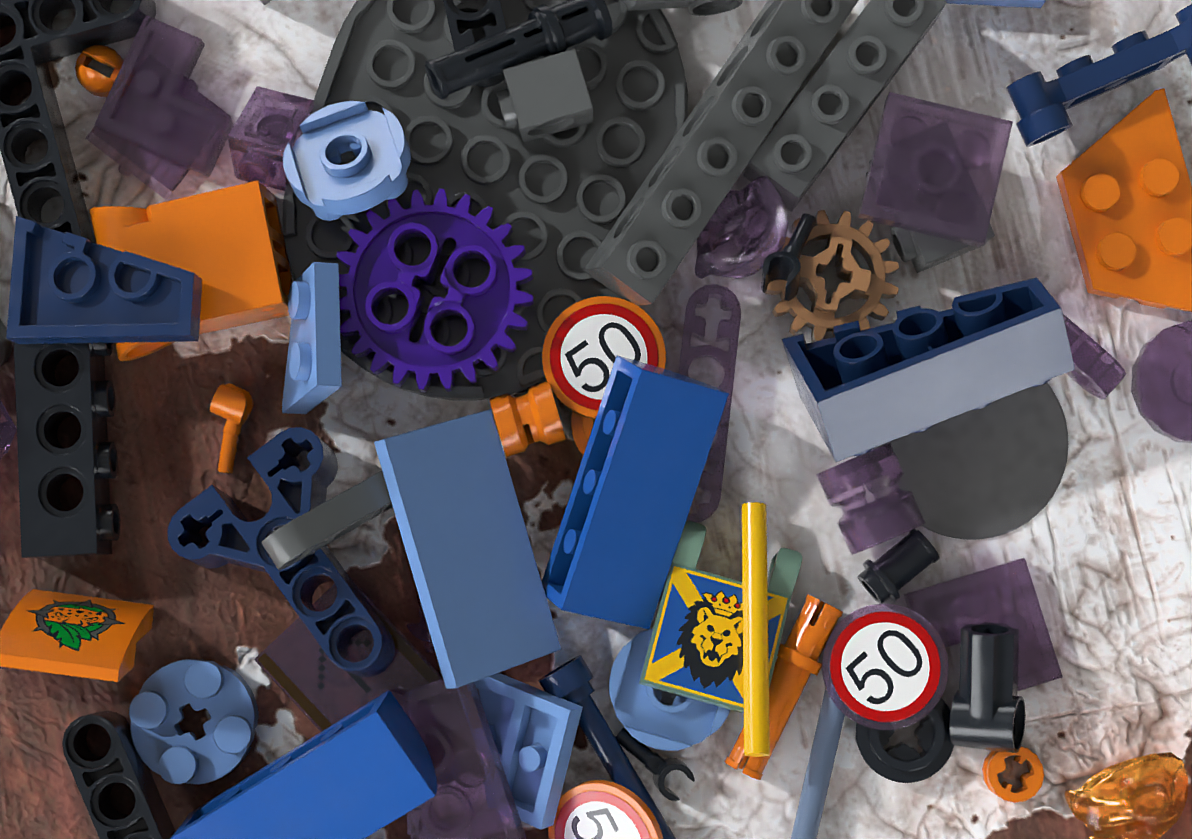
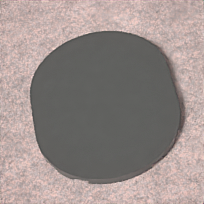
(552, 190)

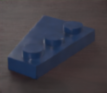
(95, 294)

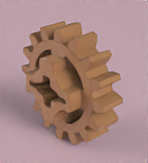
(858, 285)

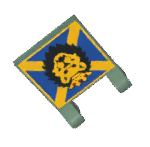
(700, 626)

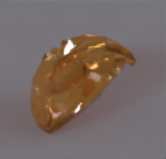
(1133, 798)

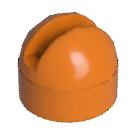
(92, 80)

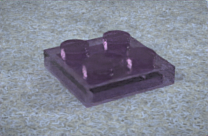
(935, 169)

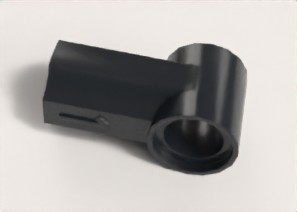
(987, 706)

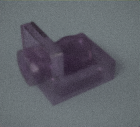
(263, 134)

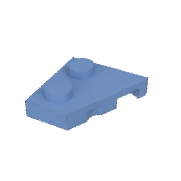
(314, 339)
(533, 742)

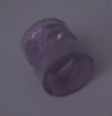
(880, 520)

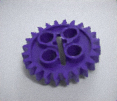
(379, 273)

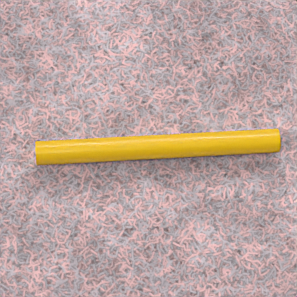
(755, 630)

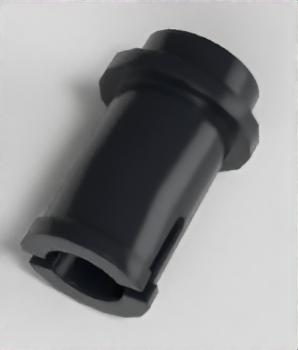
(897, 567)

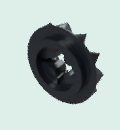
(900, 761)

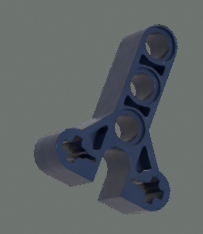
(240, 543)

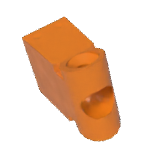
(220, 235)

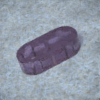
(1094, 366)

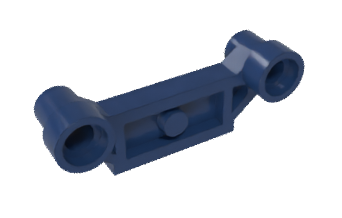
(1044, 103)

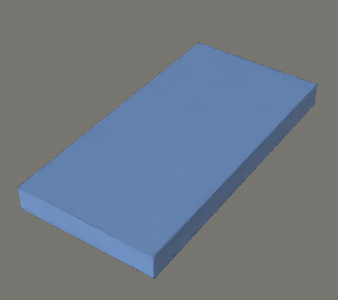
(467, 548)

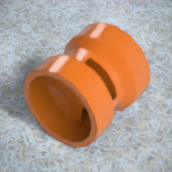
(527, 419)

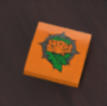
(74, 635)

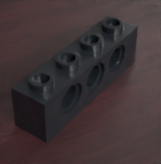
(45, 465)

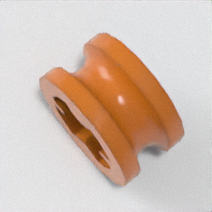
(1030, 781)

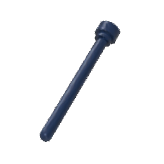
(572, 683)

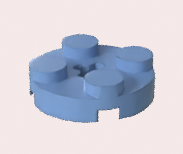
(355, 186)
(645, 715)
(180, 755)

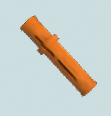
(791, 672)

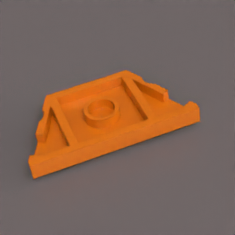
(1134, 210)

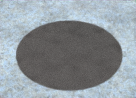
(987, 465)

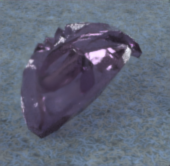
(742, 232)

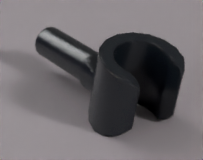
(786, 263)
(654, 763)

